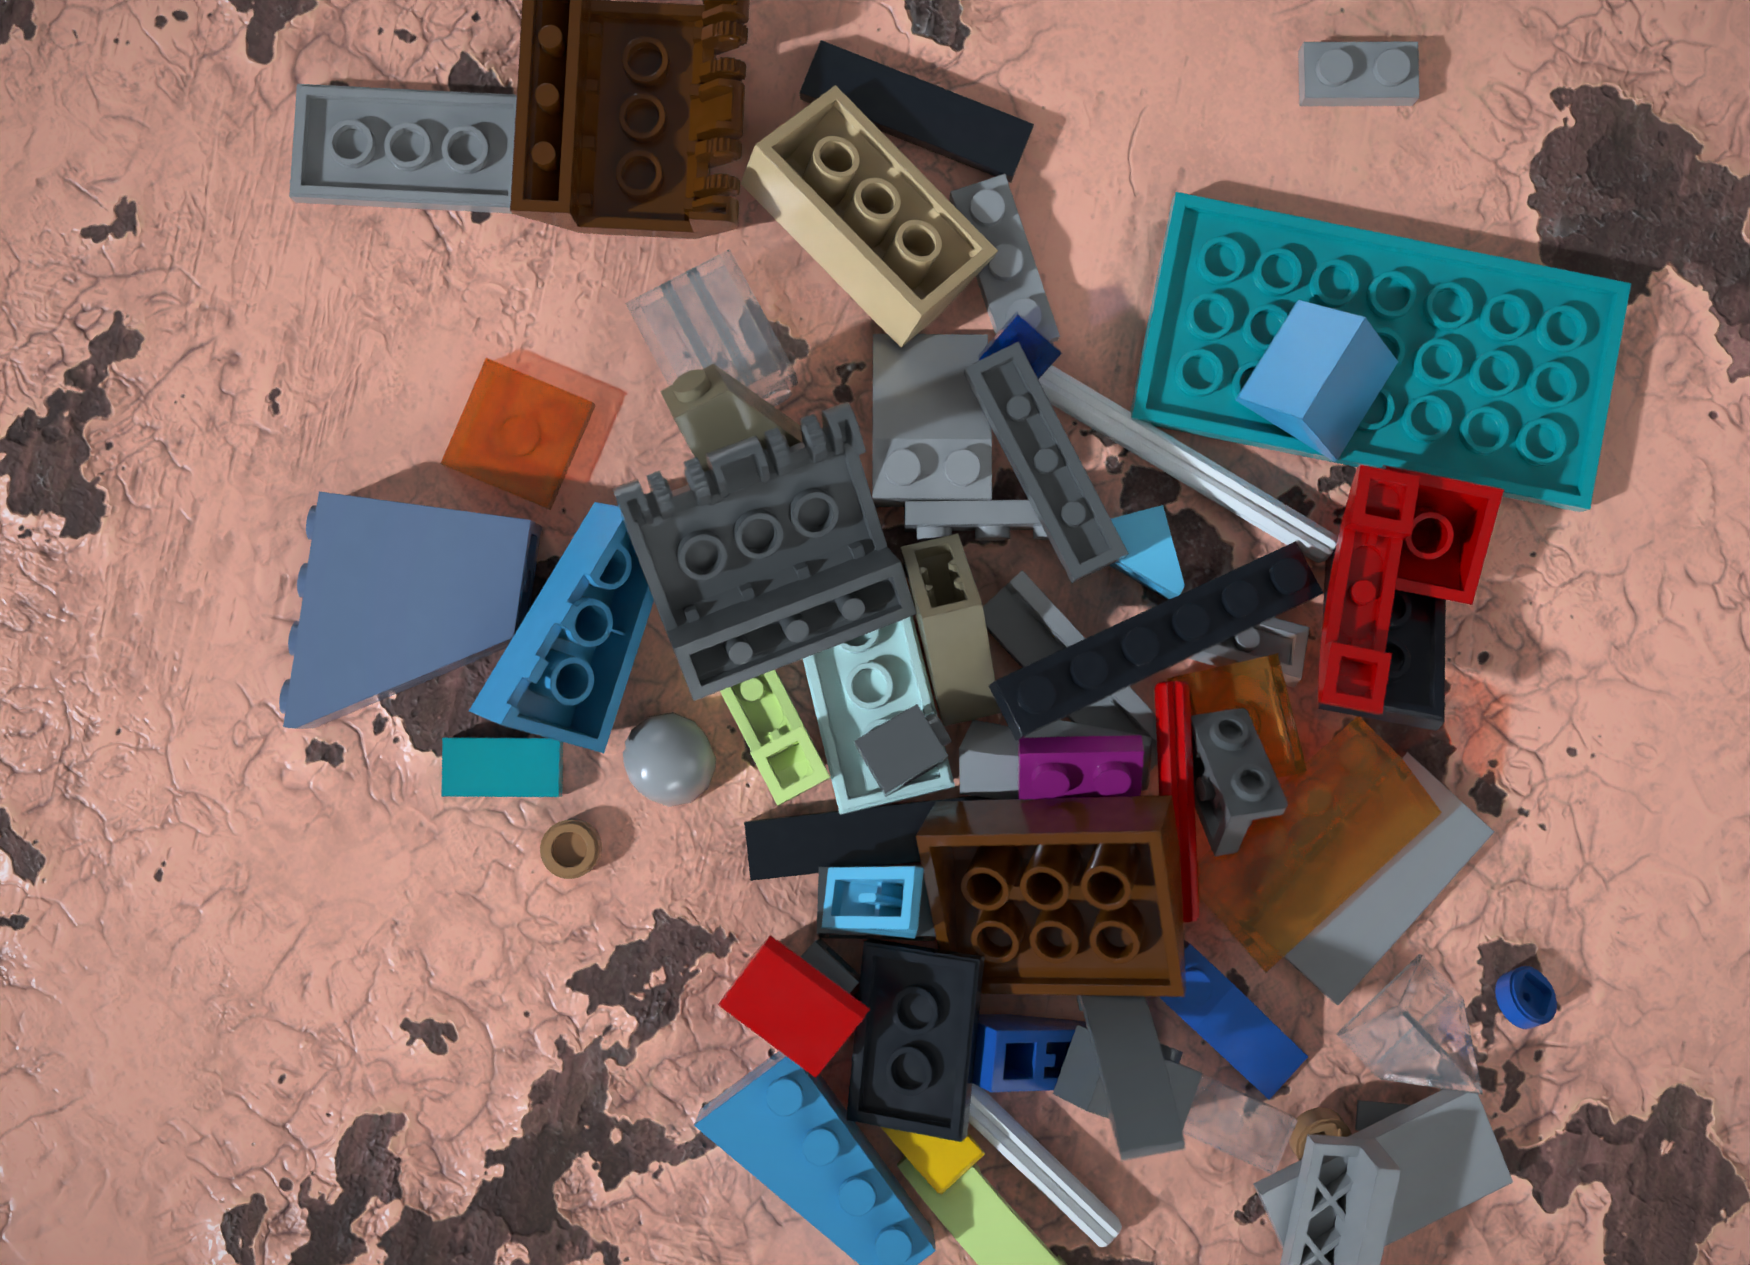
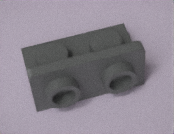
(1231, 778)

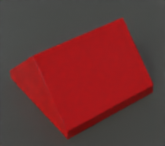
(1447, 537)
(793, 1006)

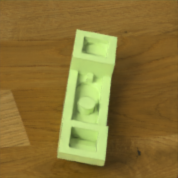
(776, 736)
(982, 1220)

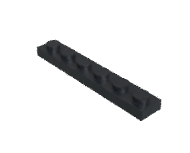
(1154, 640)

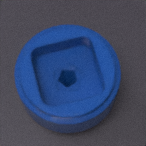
(1526, 997)

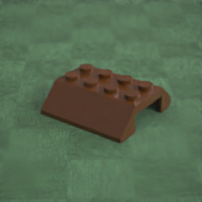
(629, 116)

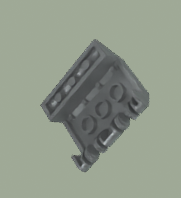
(766, 553)

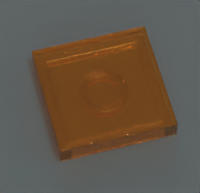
(518, 434)
(1262, 691)

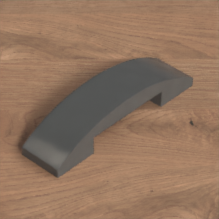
(1133, 1075)

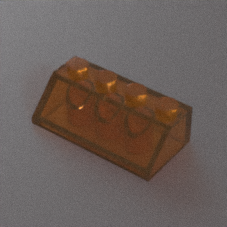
(1337, 832)

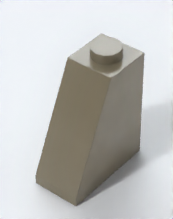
(720, 411)
(951, 628)

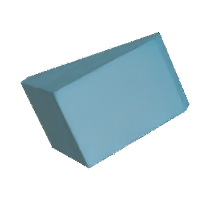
(1151, 551)
(873, 900)

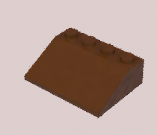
(1060, 893)

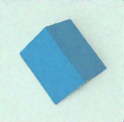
(1319, 376)

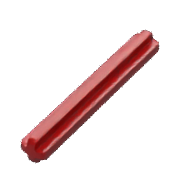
(1177, 779)

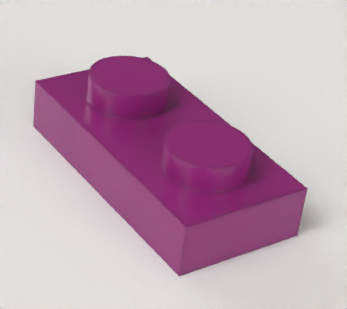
(1080, 766)

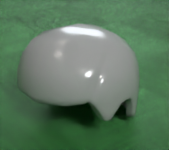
(669, 759)

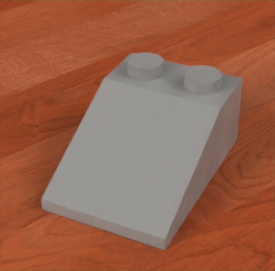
(927, 422)

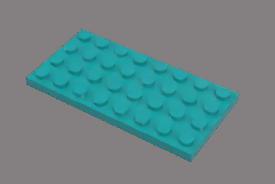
(1495, 355)

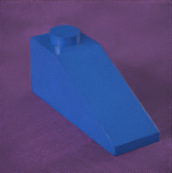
(1235, 1025)
(1021, 1052)

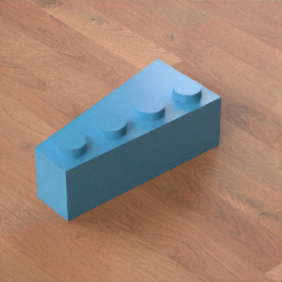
(576, 642)
(803, 1149)

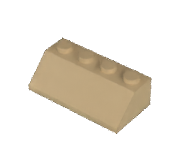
(866, 214)

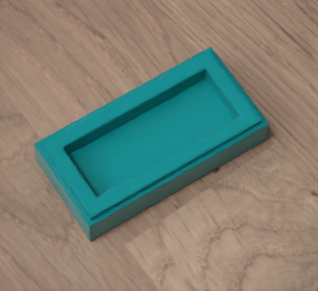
(502, 767)

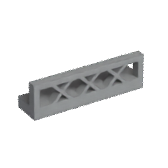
(1035, 628)
(1364, 1205)

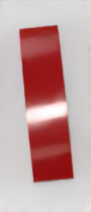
(1363, 589)

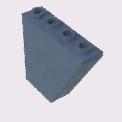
(400, 600)

